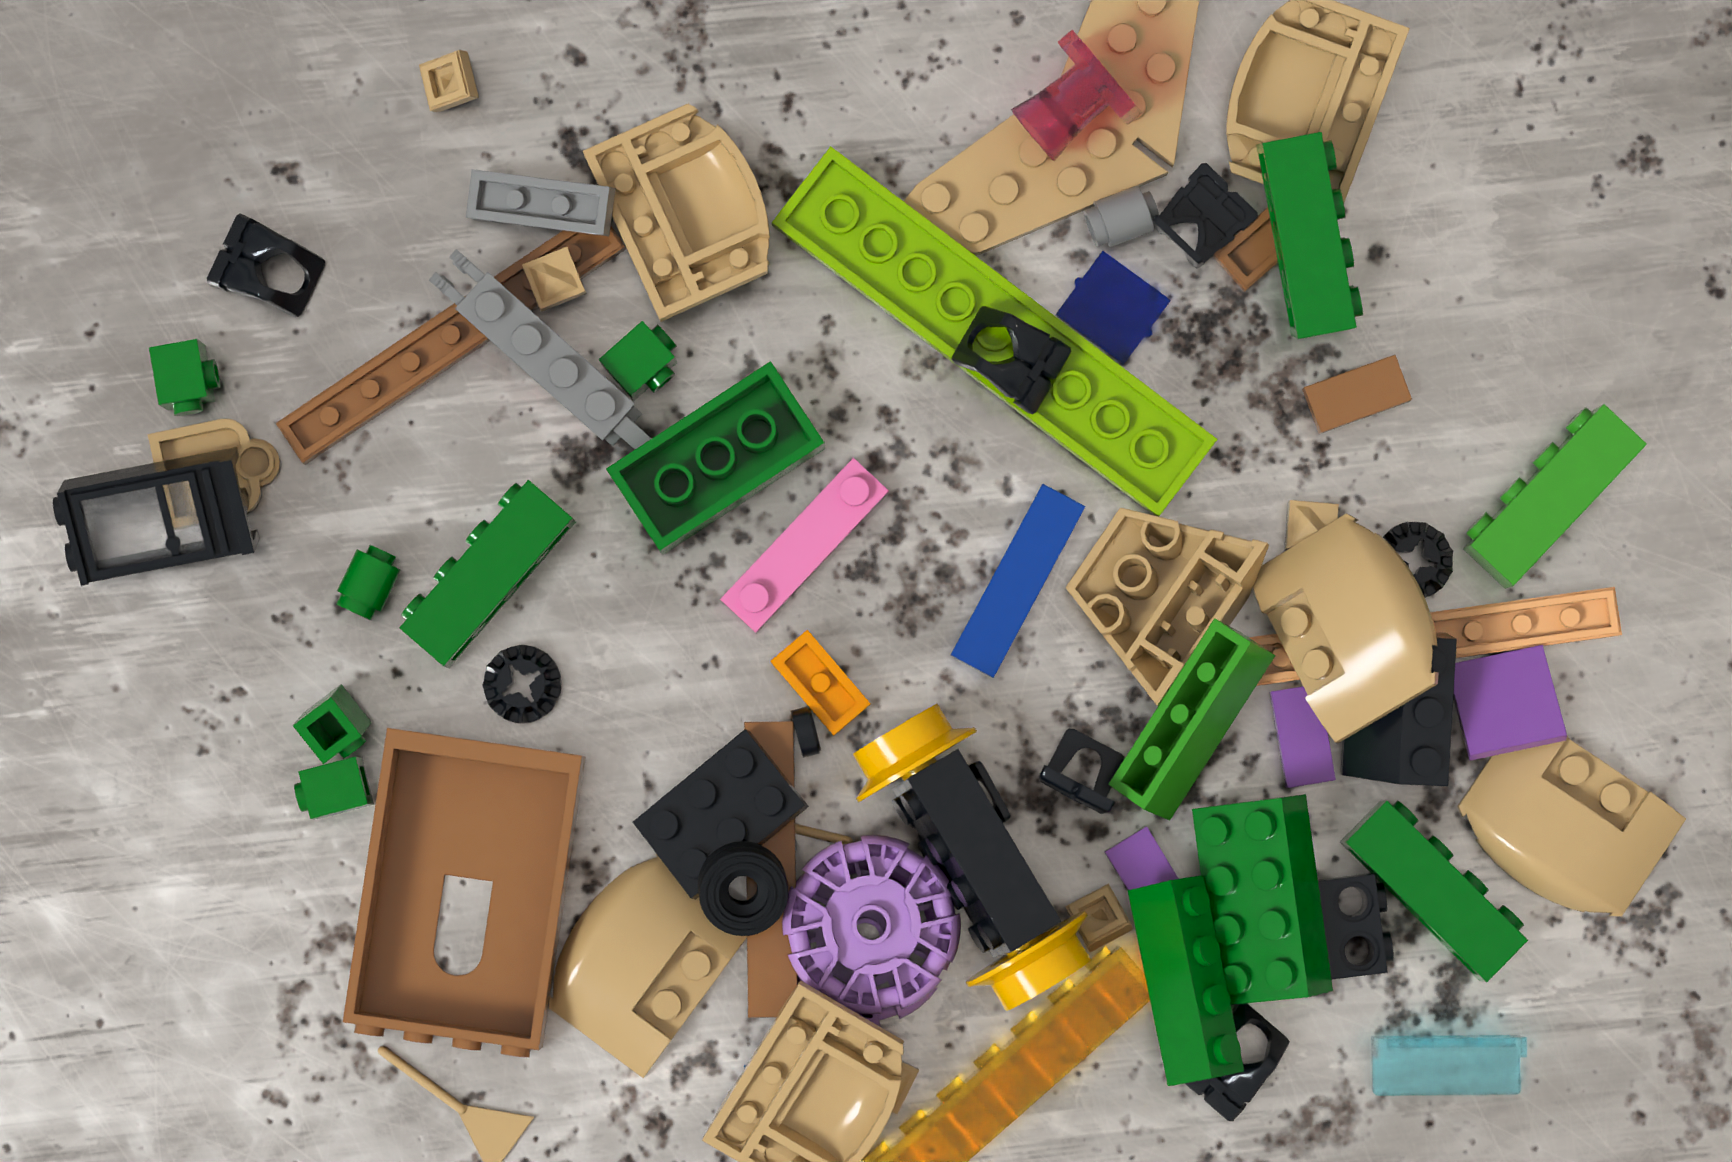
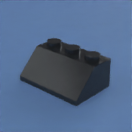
(1412, 740)

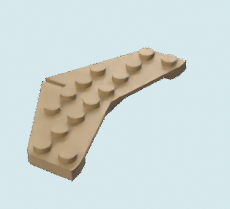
(1010, 184)

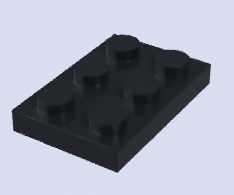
(724, 801)

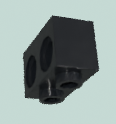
(1364, 923)

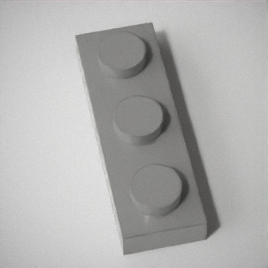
(540, 202)

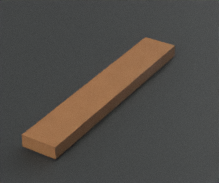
(768, 964)

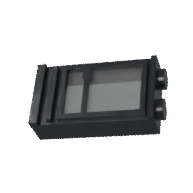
(154, 516)

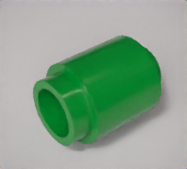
(368, 582)

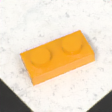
(820, 682)

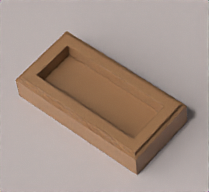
(1249, 253)
(1357, 394)

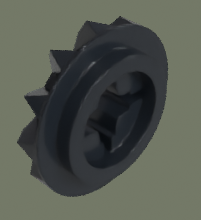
(1434, 549)
(544, 689)

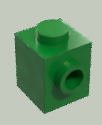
(641, 360)
(184, 376)
(333, 725)

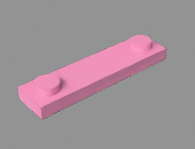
(804, 545)

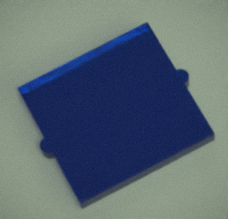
(1113, 307)

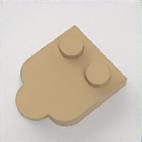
(257, 458)

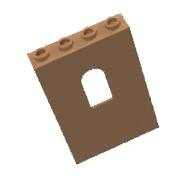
(475, 816)

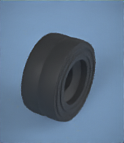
(746, 916)

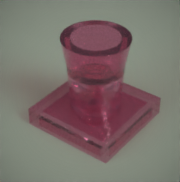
(1073, 100)

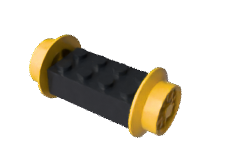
(976, 855)

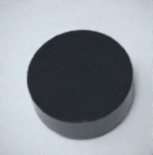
(806, 731)

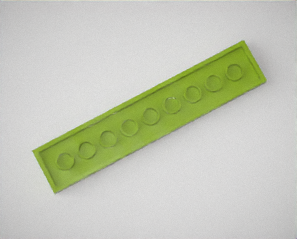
(936, 292)

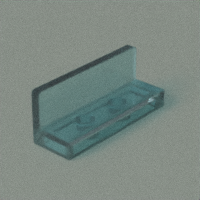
(1447, 1064)

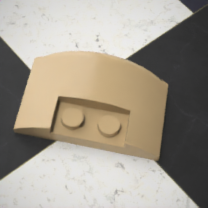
(1312, 73)
(684, 208)
(1350, 624)
(1569, 826)
(639, 964)
(812, 1087)

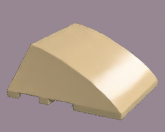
(1160, 587)

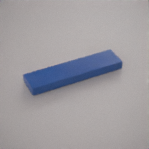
(1017, 581)

